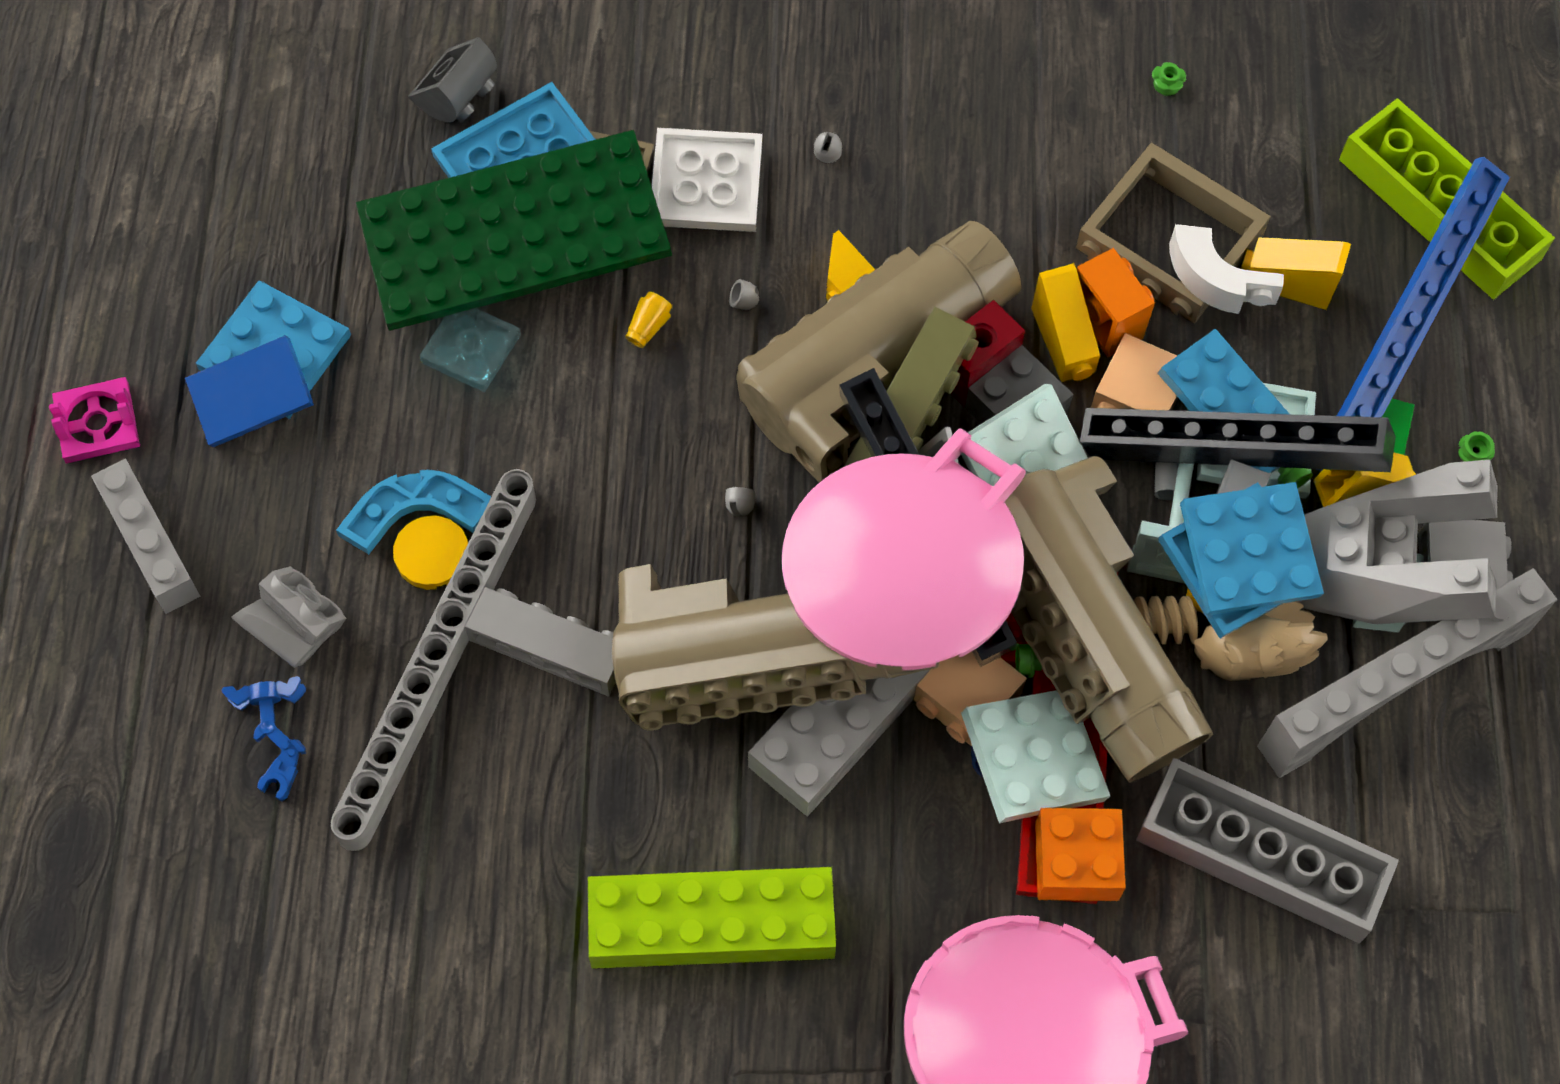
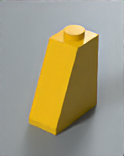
(1308, 266)
(1065, 323)
(1343, 484)

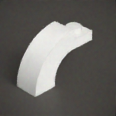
(1214, 279)

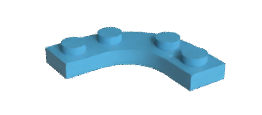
(409, 493)

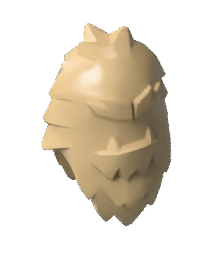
(1264, 647)

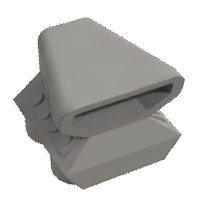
(290, 616)

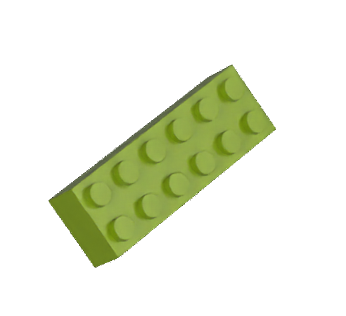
(1419, 179)
(711, 917)

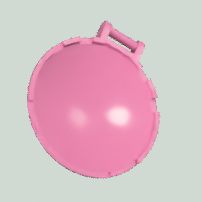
(906, 556)
(1033, 1008)

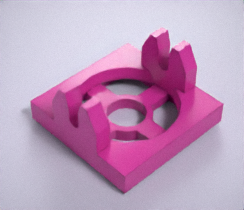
(66, 400)

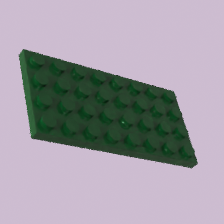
(512, 230)

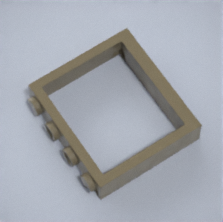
(1196, 190)

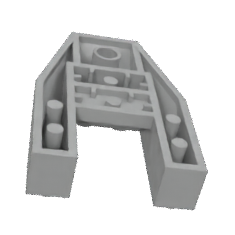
(1370, 549)

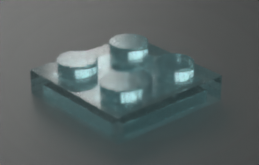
(470, 347)

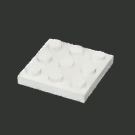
(707, 178)

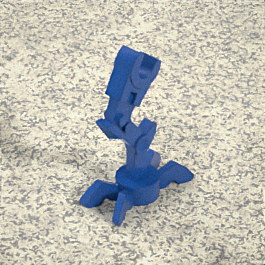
(266, 695)

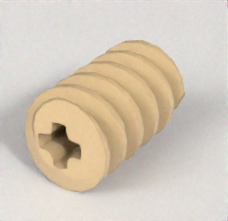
(1170, 617)

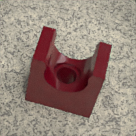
(999, 338)

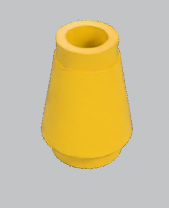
(648, 318)

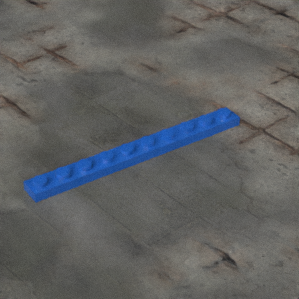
(1426, 291)

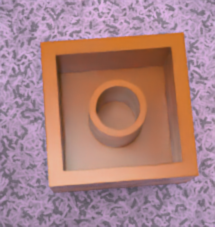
(1114, 300)
(1080, 854)

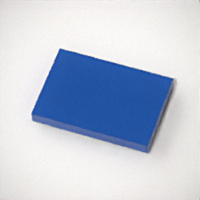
(249, 391)

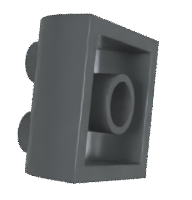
(455, 81)

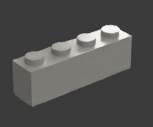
(145, 536)
(543, 639)

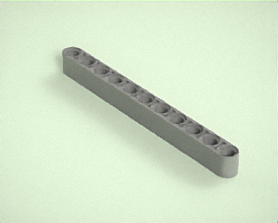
(433, 672)

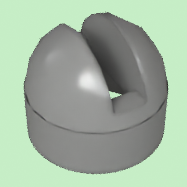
(835, 147)
(743, 295)
(740, 500)

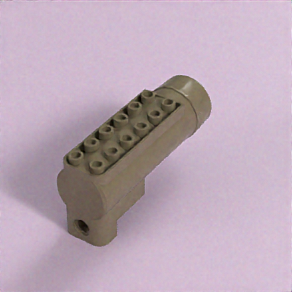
(873, 324)
(1089, 626)
(709, 655)

